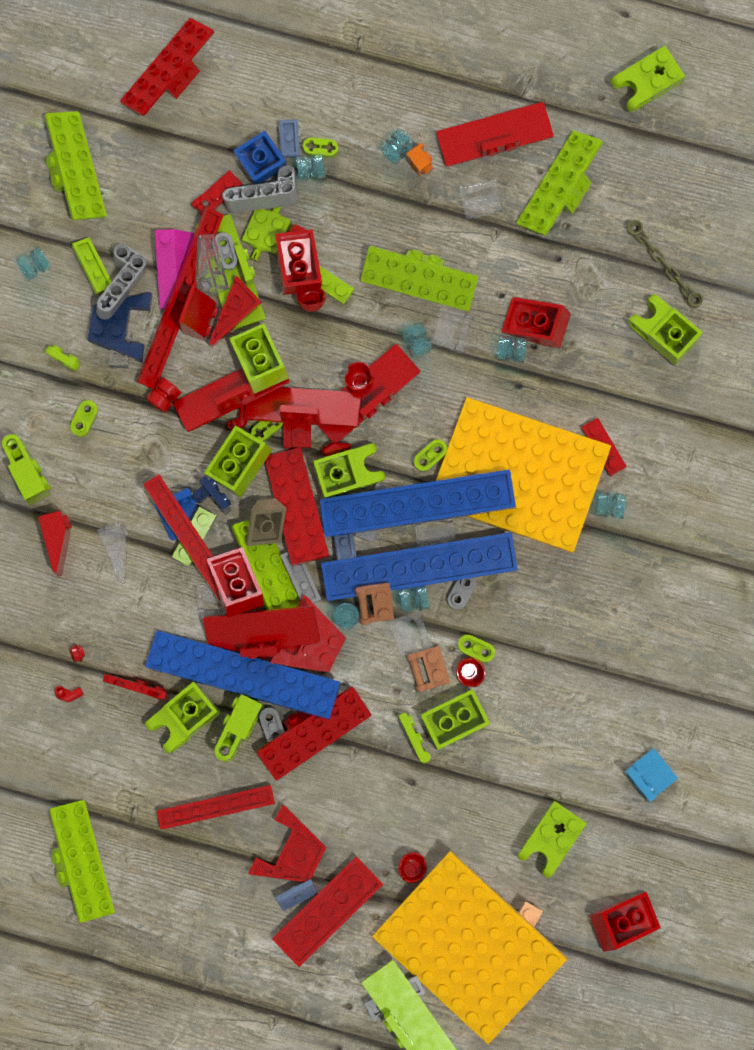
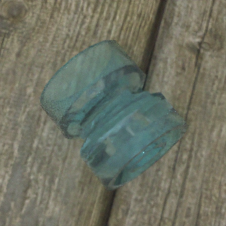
(397, 146)
(310, 167)
(38, 258)
(417, 340)
(505, 352)
(604, 506)
(421, 599)
(346, 616)

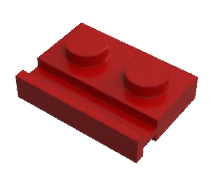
(296, 435)

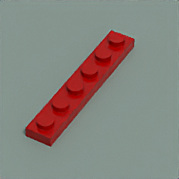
(215, 807)

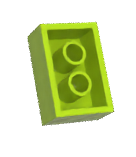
(259, 358)
(238, 461)
(455, 719)

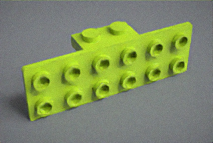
(73, 167)
(562, 185)
(242, 270)
(419, 277)
(269, 571)
(79, 861)
(405, 1010)

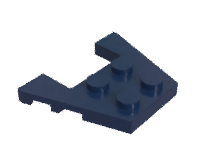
(112, 332)

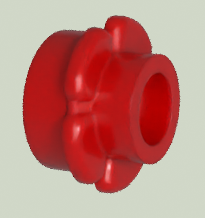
(77, 653)

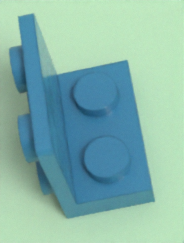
(650, 775)

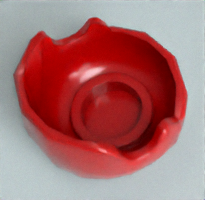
(312, 300)
(359, 377)
(470, 672)
(412, 867)

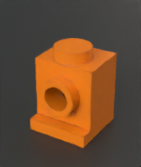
(420, 160)

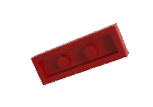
(596, 431)

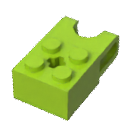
(645, 82)
(663, 326)
(25, 470)
(352, 471)
(179, 720)
(238, 726)
(548, 842)

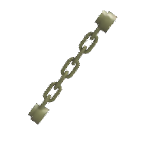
(697, 295)

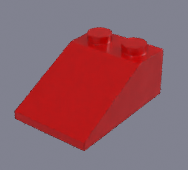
(298, 262)
(198, 314)
(537, 321)
(56, 536)
(235, 582)
(624, 922)

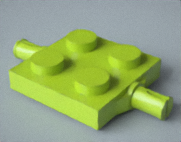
(262, 231)

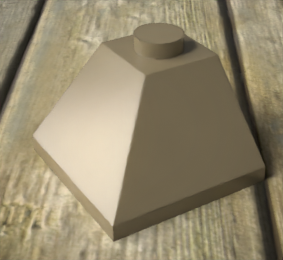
(266, 522)

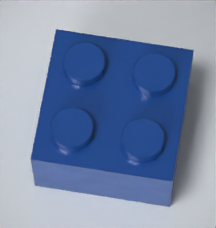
(259, 158)

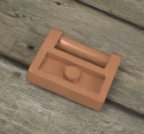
(381, 603)
(434, 666)

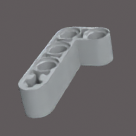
(264, 195)
(118, 284)

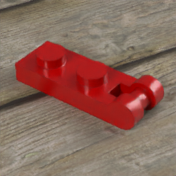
(214, 194)

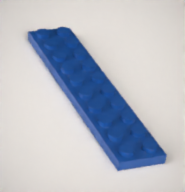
(417, 503)
(421, 565)
(243, 675)

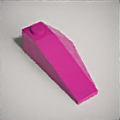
(170, 252)

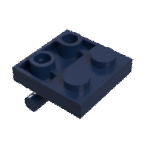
(210, 489)

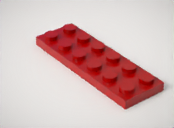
(302, 522)
(327, 911)

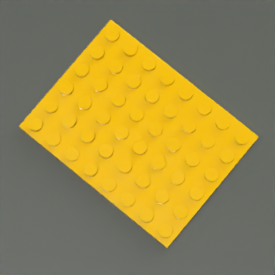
(549, 468)
(469, 947)

